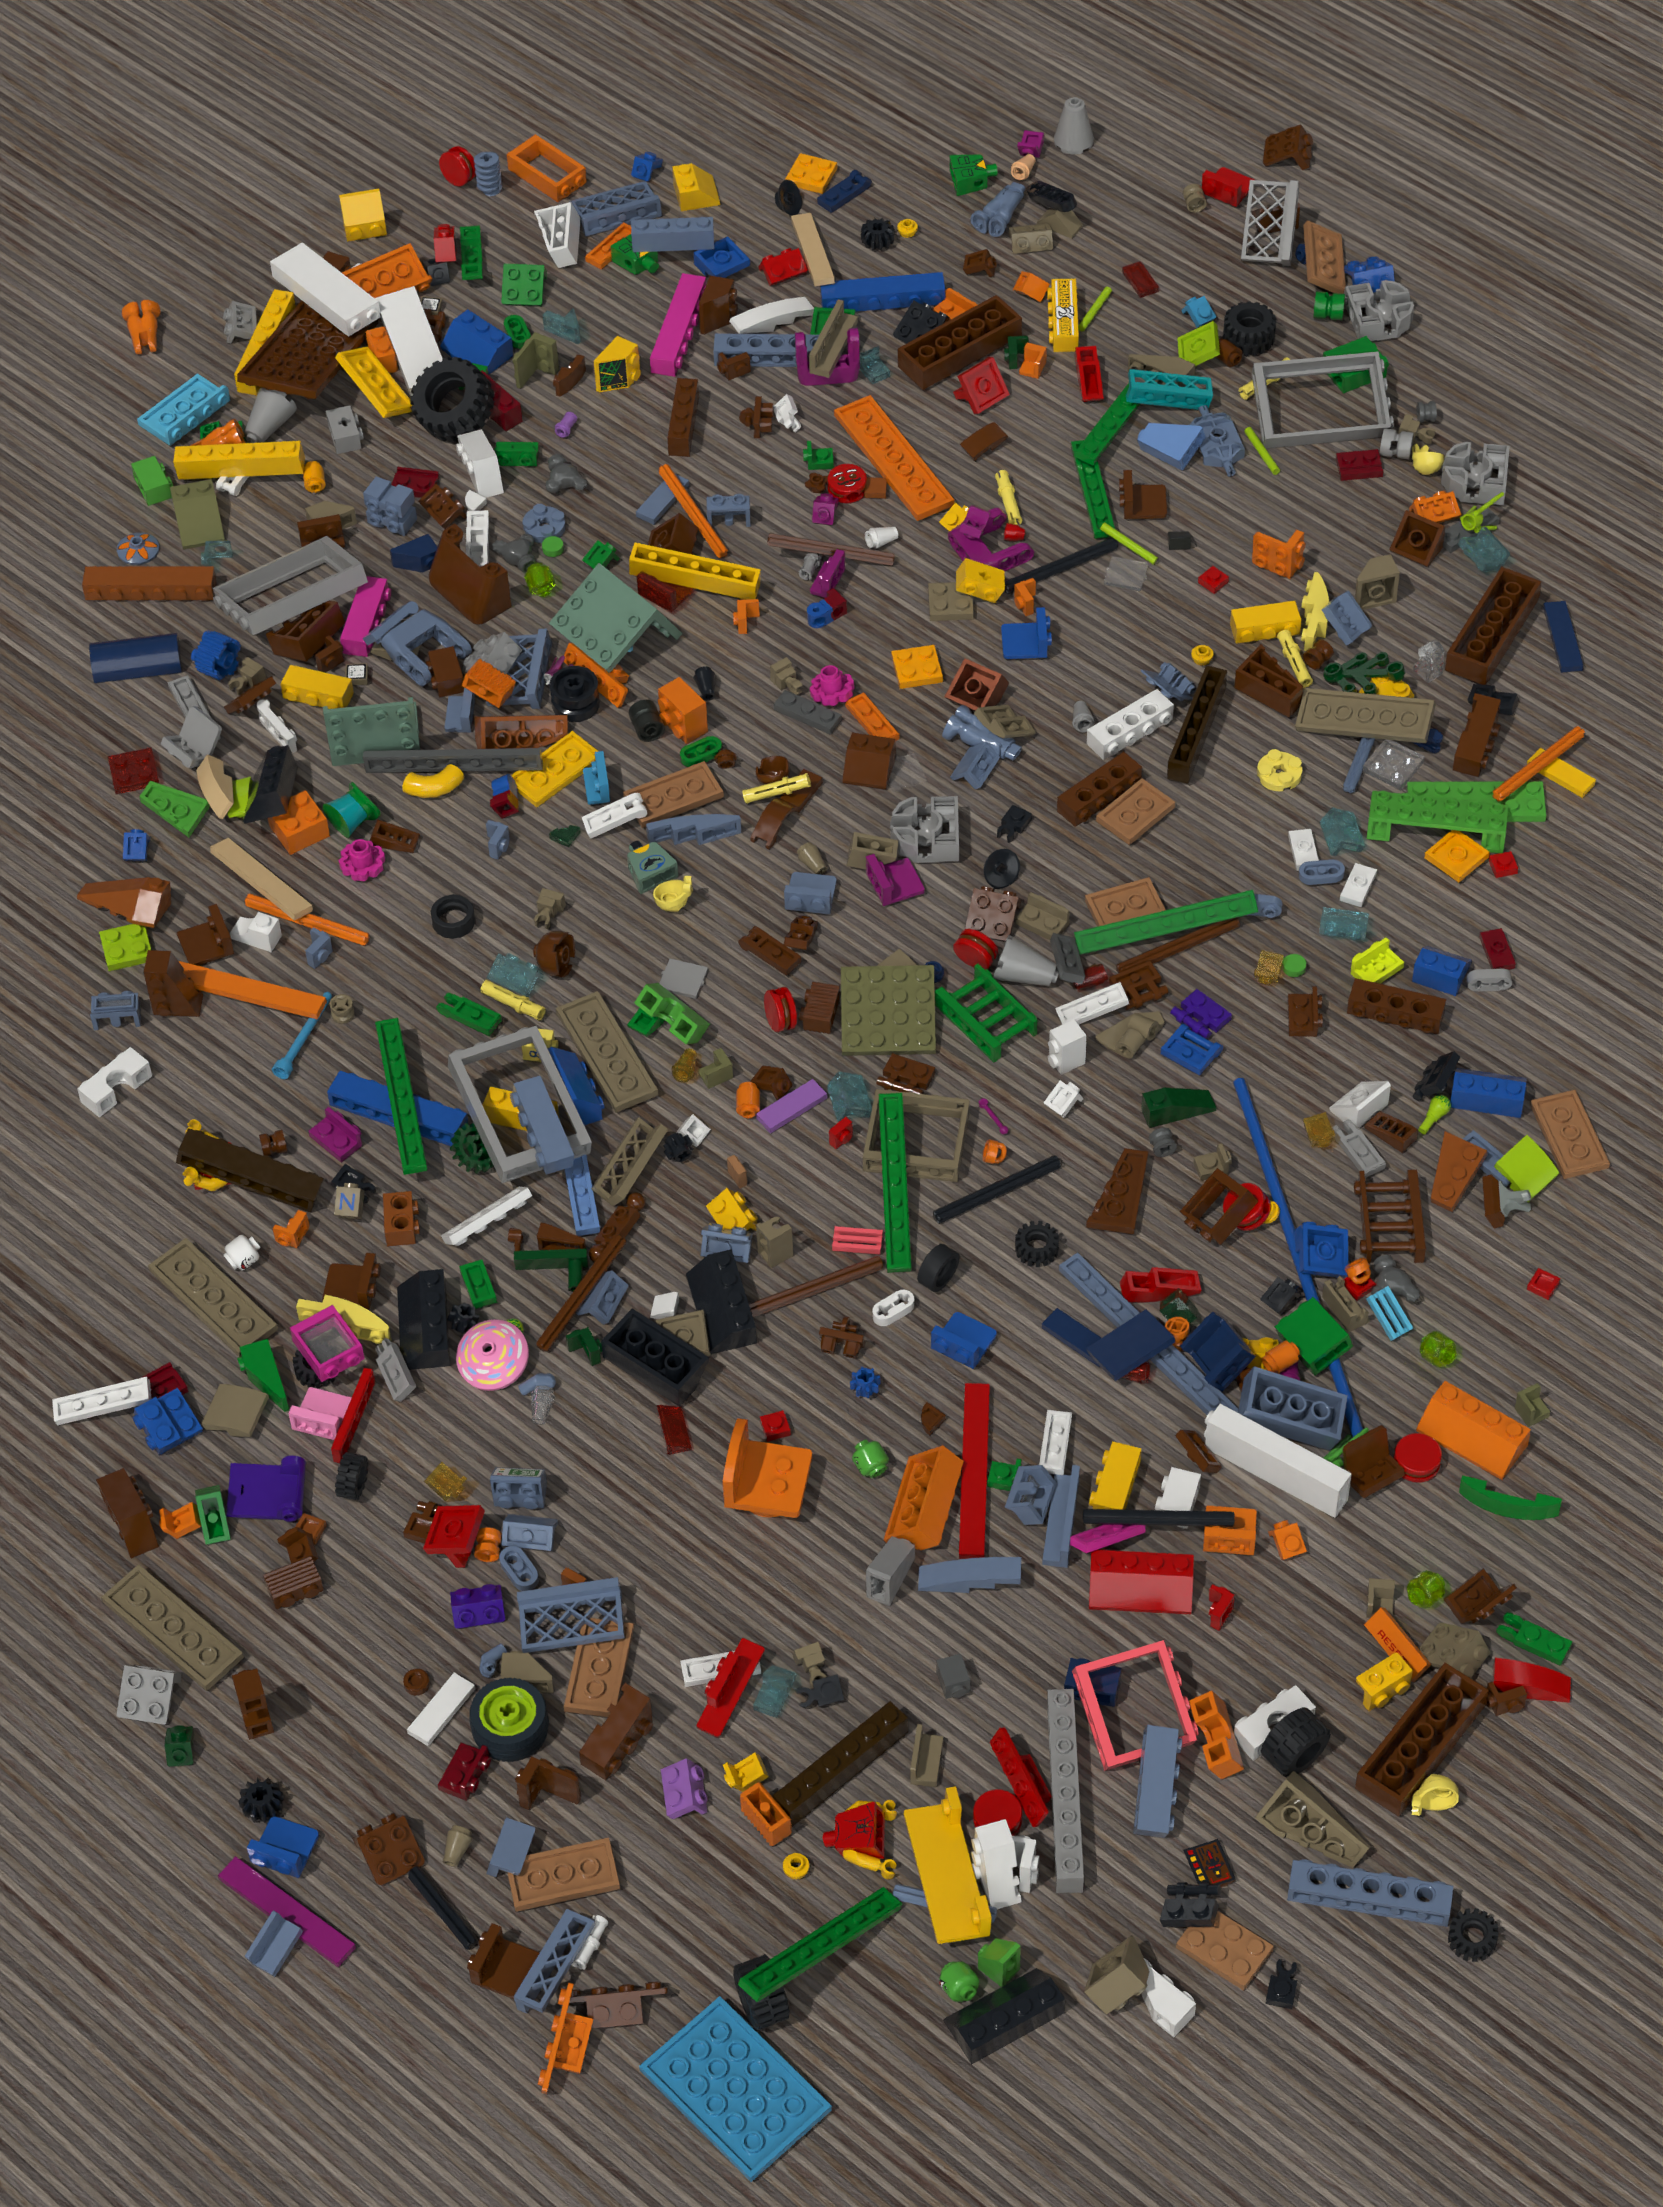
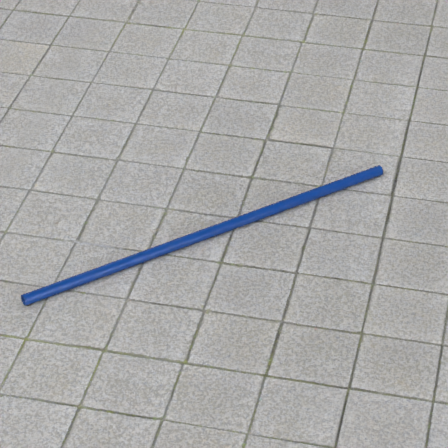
(1289, 1232)

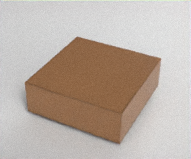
(737, 1171)

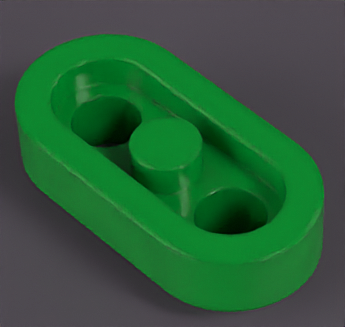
(516, 328)
(699, 751)

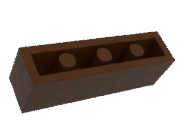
(683, 417)

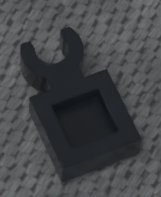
(1014, 821)
(350, 1175)
(824, 1690)
(1282, 1987)

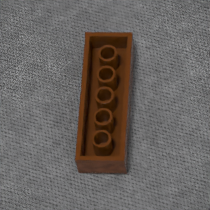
(959, 342)
(1493, 626)
(1421, 1739)

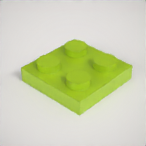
(1199, 344)
(125, 946)

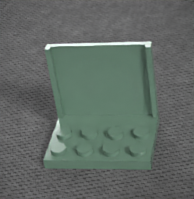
(608, 618)
(371, 729)

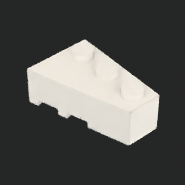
(994, 1863)

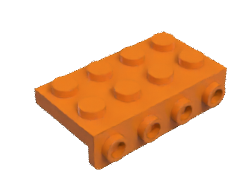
(391, 273)

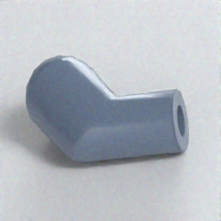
(537, 1380)
(489, 1660)

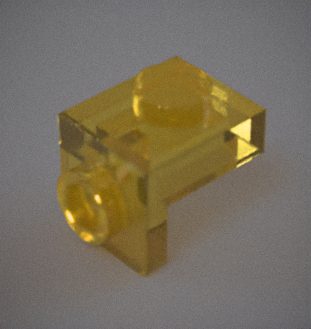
(1269, 967)
(1319, 1130)
(445, 1482)

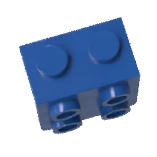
(1370, 271)
(1027, 639)
(963, 1339)
(283, 1847)

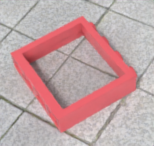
(1094, 1713)

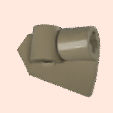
(1131, 1033)

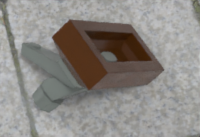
(1500, 1200)

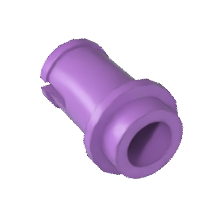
(563, 428)

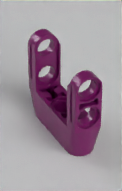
(845, 369)
(977, 551)

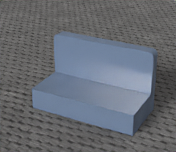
(460, 712)
(976, 764)
(604, 1297)
(529, 1532)
(511, 1848)
(273, 1944)

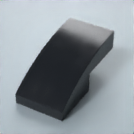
(1508, 700)

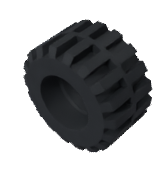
(1250, 327)
(1295, 1742)
(768, 2010)

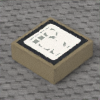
(432, 303)
(357, 673)

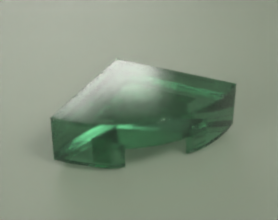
(565, 835)

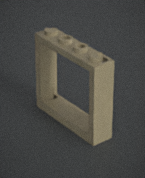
(918, 1165)

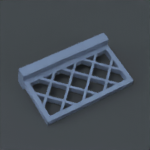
(612, 216)
(538, 667)
(570, 1598)

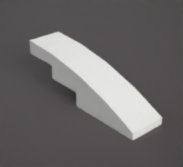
(769, 315)
(478, 537)

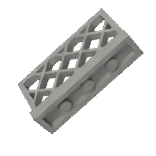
(1288, 222)

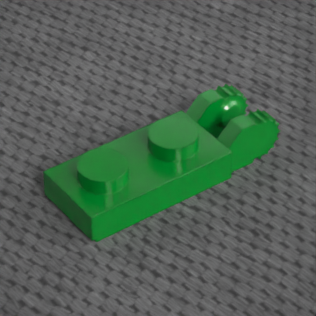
(470, 1013)
(1535, 1639)

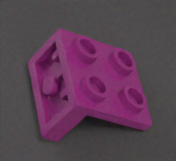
(894, 880)

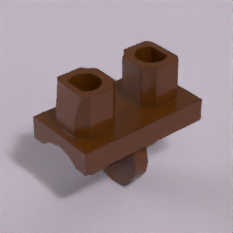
(755, 416)
(852, 1341)

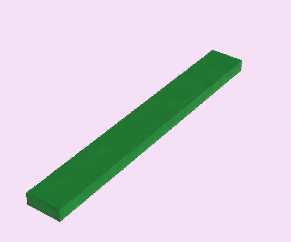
(1166, 922)
(401, 1096)
(894, 1183)
(819, 1944)

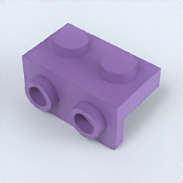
(683, 1788)

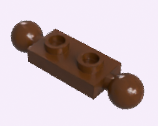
(618, 1224)

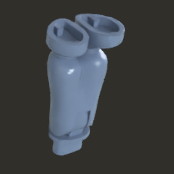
(998, 211)
(974, 732)

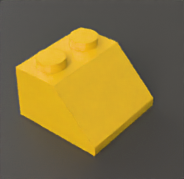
(694, 187)
(362, 215)

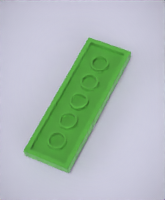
(1524, 804)

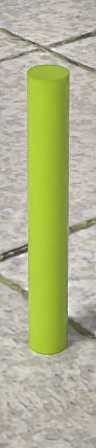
(1094, 309)
(1262, 450)
(1129, 543)

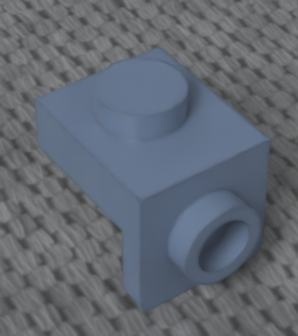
(498, 837)
(319, 949)

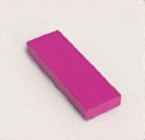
(1104, 1536)

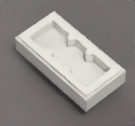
(1302, 846)
(1358, 885)

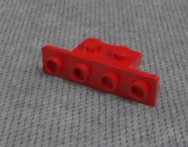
(728, 1686)
(1022, 1776)

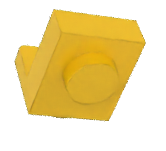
(954, 517)
(745, 1772)

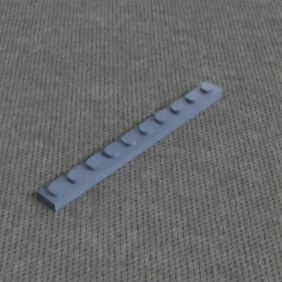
(1120, 1311)

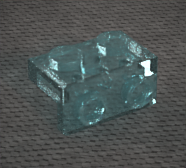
(1485, 550)
(1341, 831)
(1344, 923)
(514, 975)
(849, 1096)

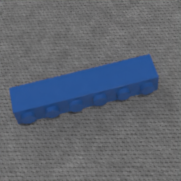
(885, 292)
(372, 1101)

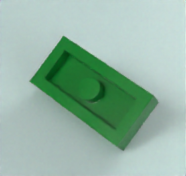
(478, 1284)

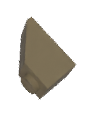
(327, 508)
(865, 844)
(526, 1668)

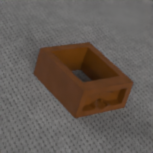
(1205, 1198)

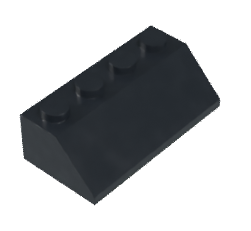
(271, 785)
(720, 1293)
(424, 1320)
(654, 1357)
(1006, 2015)

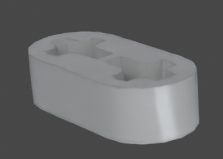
(1489, 980)

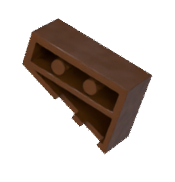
(306, 633)
(1268, 683)
(1478, 736)
(169, 987)
(128, 1511)
(618, 1734)

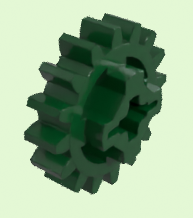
(468, 1146)

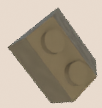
(1377, 583)
(1117, 1976)

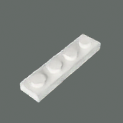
(479, 1221)
(101, 1400)

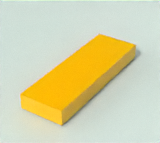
(1566, 775)

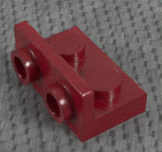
(464, 1771)

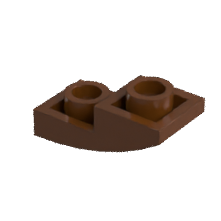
(569, 376)
(983, 439)
(801, 932)

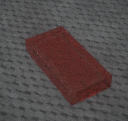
(1140, 279)

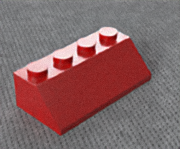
(1141, 1582)

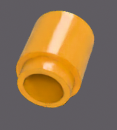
(314, 477)

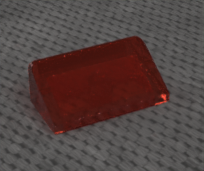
(673, 1429)

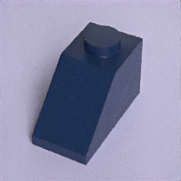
(415, 554)

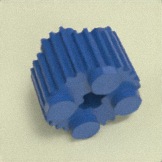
(216, 655)

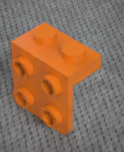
(1277, 555)

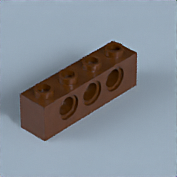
(1099, 789)
(1396, 1006)

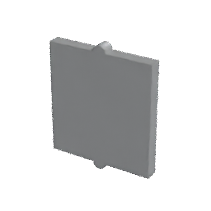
(683, 978)

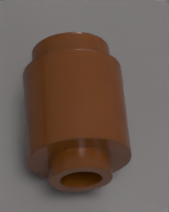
(1229, 353)

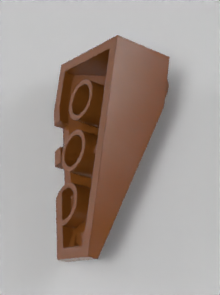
(519, 731)
(138, 899)

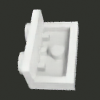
(1027, 1861)

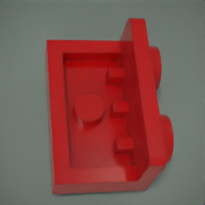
(784, 266)

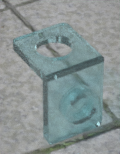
(210, 551)

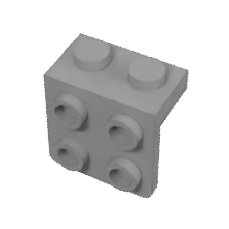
(496, 650)
(195, 740)

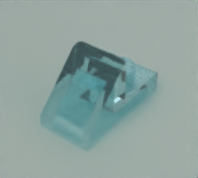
(564, 327)
(872, 365)
(774, 1691)

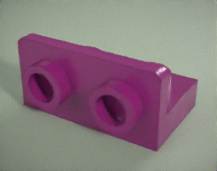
(829, 574)
(336, 1135)

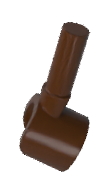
(515, 1235)

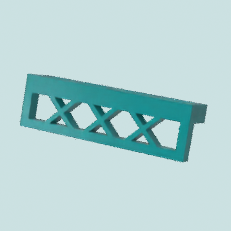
(1170, 393)

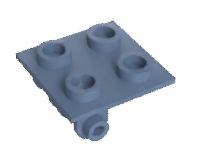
(1171, 682)

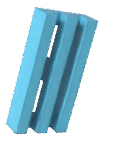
(1397, 1310)

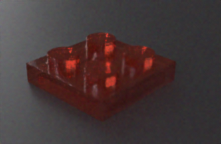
(132, 770)

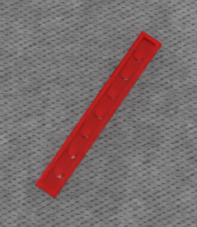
(974, 1471)

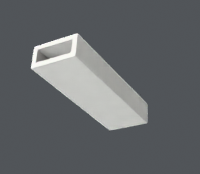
(325, 289)
(409, 333)
(1277, 1460)

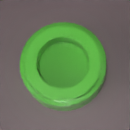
(552, 546)
(1294, 965)

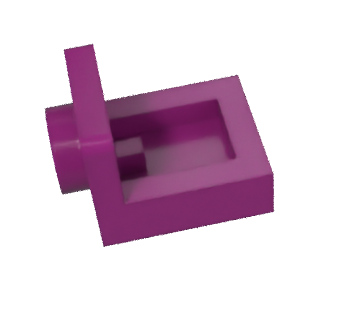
(1031, 143)
(824, 509)
(975, 522)

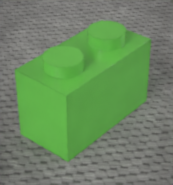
(152, 480)

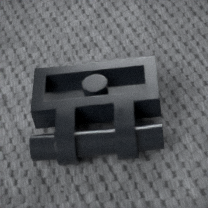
(1436, 1075)
(1190, 1912)

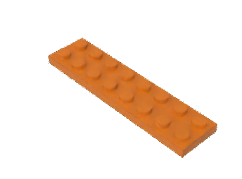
(894, 458)

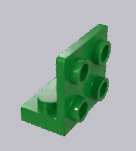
(523, 284)

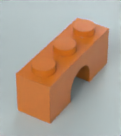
(1222, 1749)

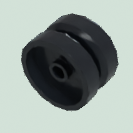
(574, 693)

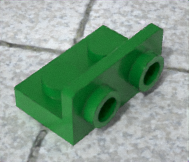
(517, 453)

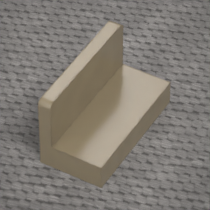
(926, 1758)

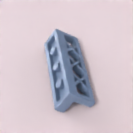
(1061, 1519)
(550, 1957)

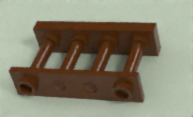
(1410, 1205)

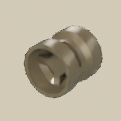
(1194, 198)

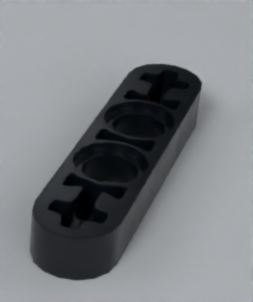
(1051, 196)

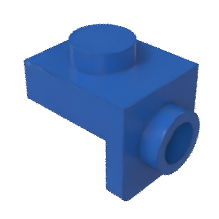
(645, 164)

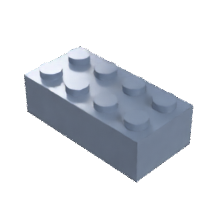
(1293, 1408)

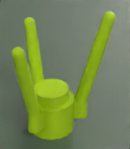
(1473, 518)

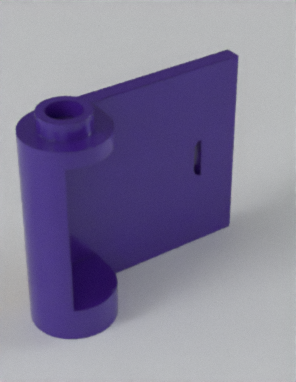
(267, 1490)

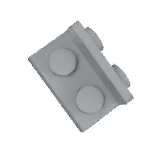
(239, 321)

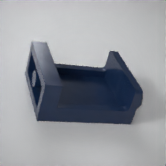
(1218, 1350)

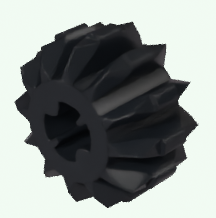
(877, 234)
(257, 1809)

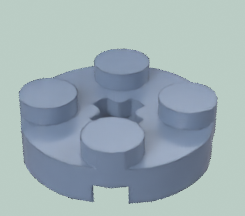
(544, 514)

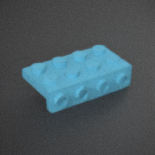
(184, 409)

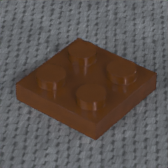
(249, 697)

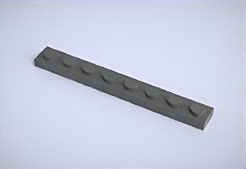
(464, 759)

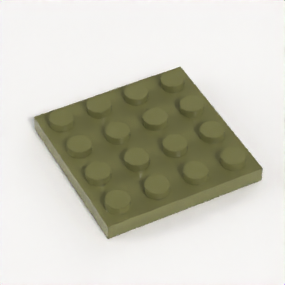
(888, 1010)

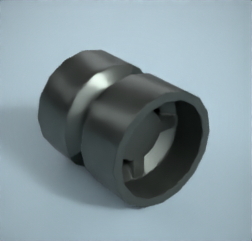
(646, 720)

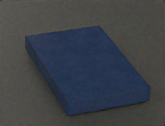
(1130, 1345)

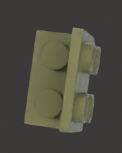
(537, 353)

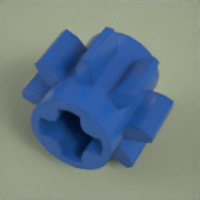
(865, 1382)

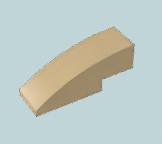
(215, 785)

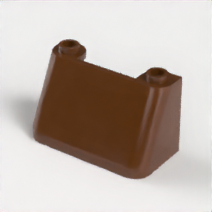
(471, 589)

